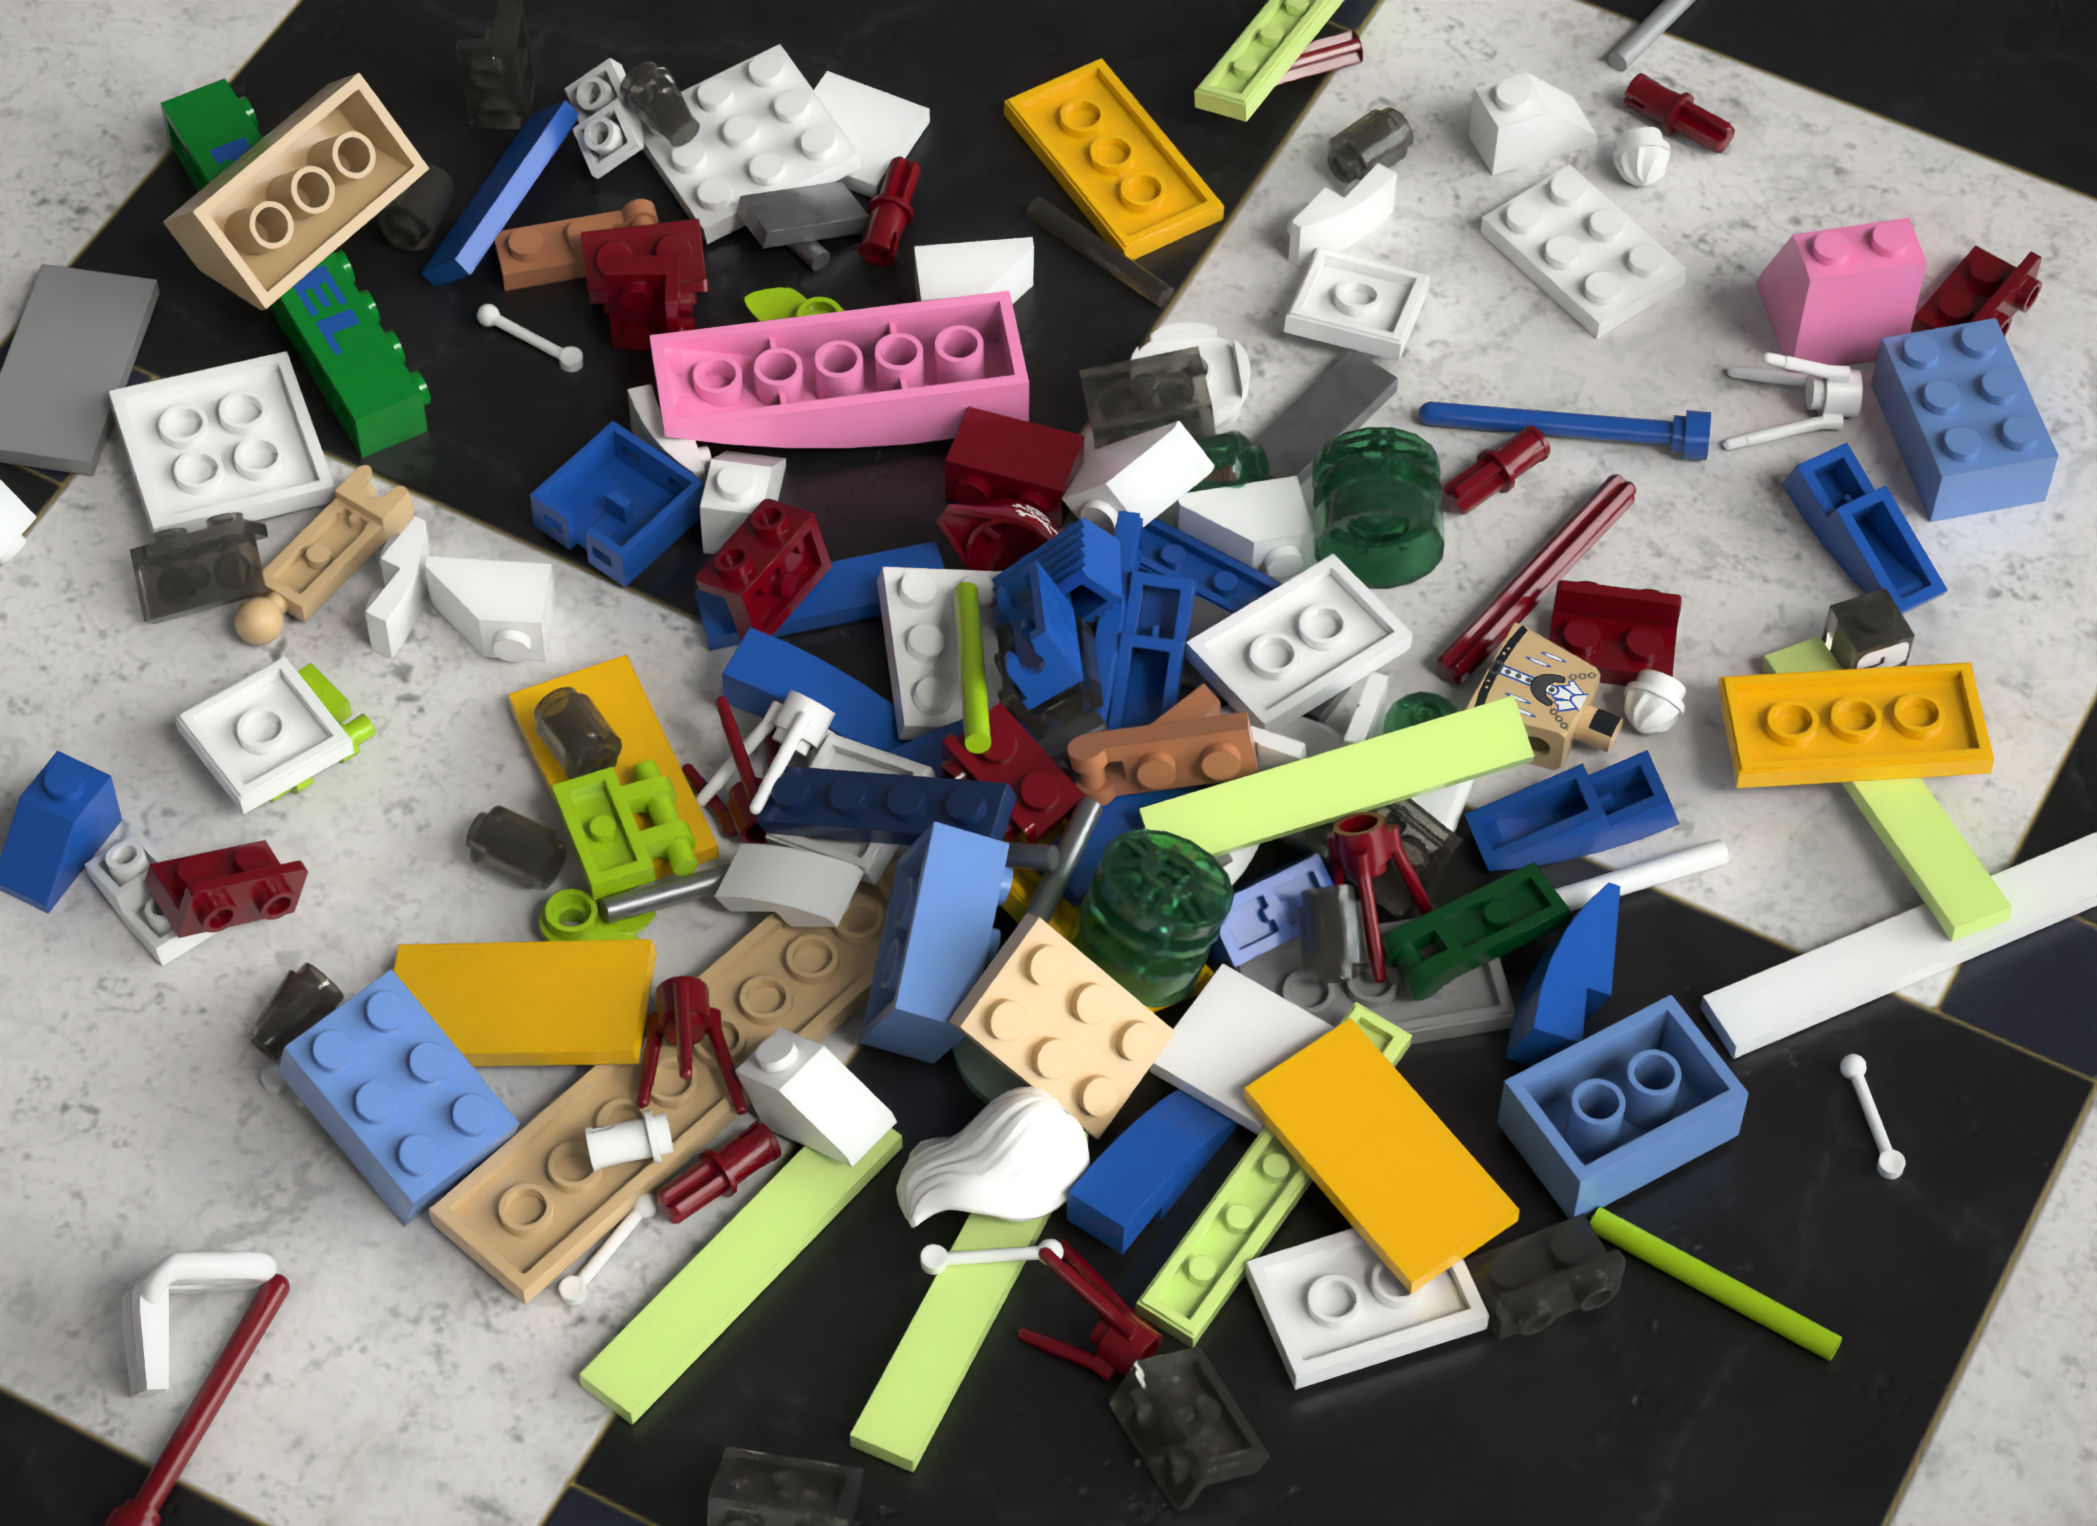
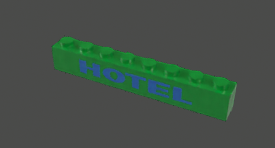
(323, 313)

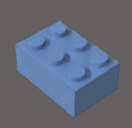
(1963, 420)
(935, 940)
(397, 1096)
(1622, 1108)

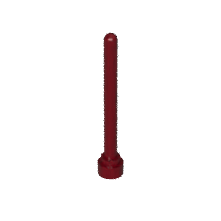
(202, 1410)

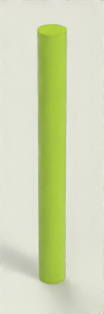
(971, 668)
(1715, 1284)

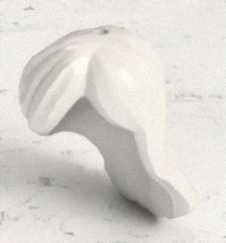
(1004, 1164)

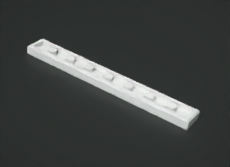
(1896, 953)

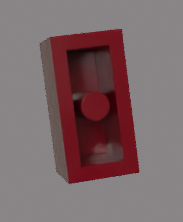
(1012, 459)

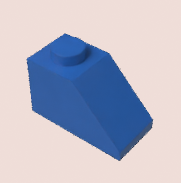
(57, 830)

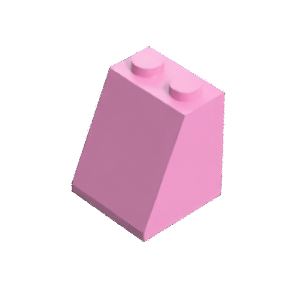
(1843, 290)

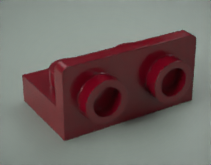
(662, 238)
(1982, 290)
(646, 298)
(767, 566)
(1616, 628)
(1015, 758)
(225, 888)

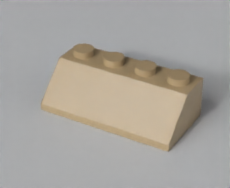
(298, 193)

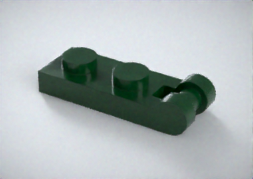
(1475, 930)

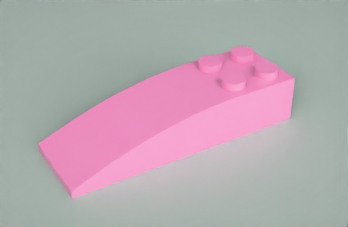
(844, 375)

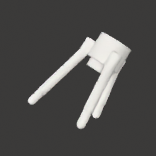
(1829, 389)
(799, 726)

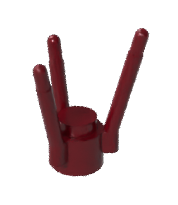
(736, 817)
(1363, 847)
(683, 1020)
(1119, 1334)

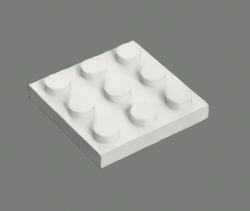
(755, 136)
(222, 444)

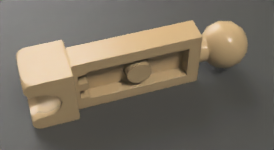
(324, 556)

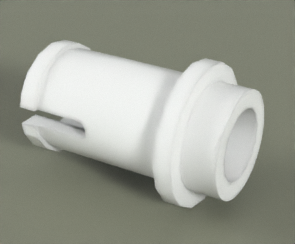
(629, 1141)

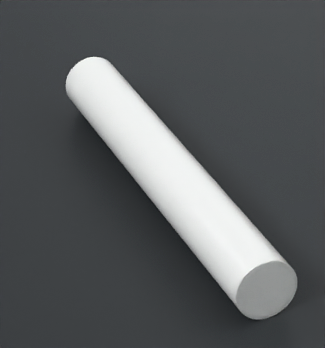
(1648, 873)

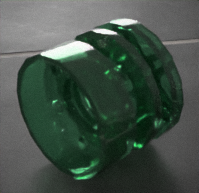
(1379, 505)
(1153, 914)

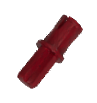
(1678, 113)
(889, 213)
(1496, 470)
(717, 1173)

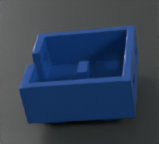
(618, 503)

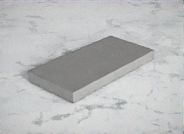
(64, 360)
(1462, 1007)

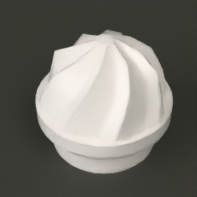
(1641, 155)
(1654, 701)

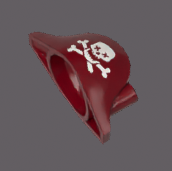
(995, 532)

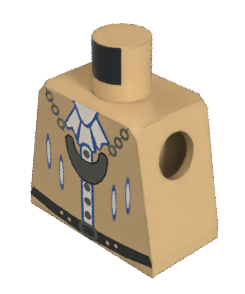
(1552, 694)

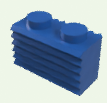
(1080, 562)

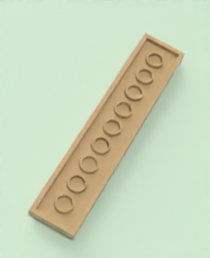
(539, 1198)

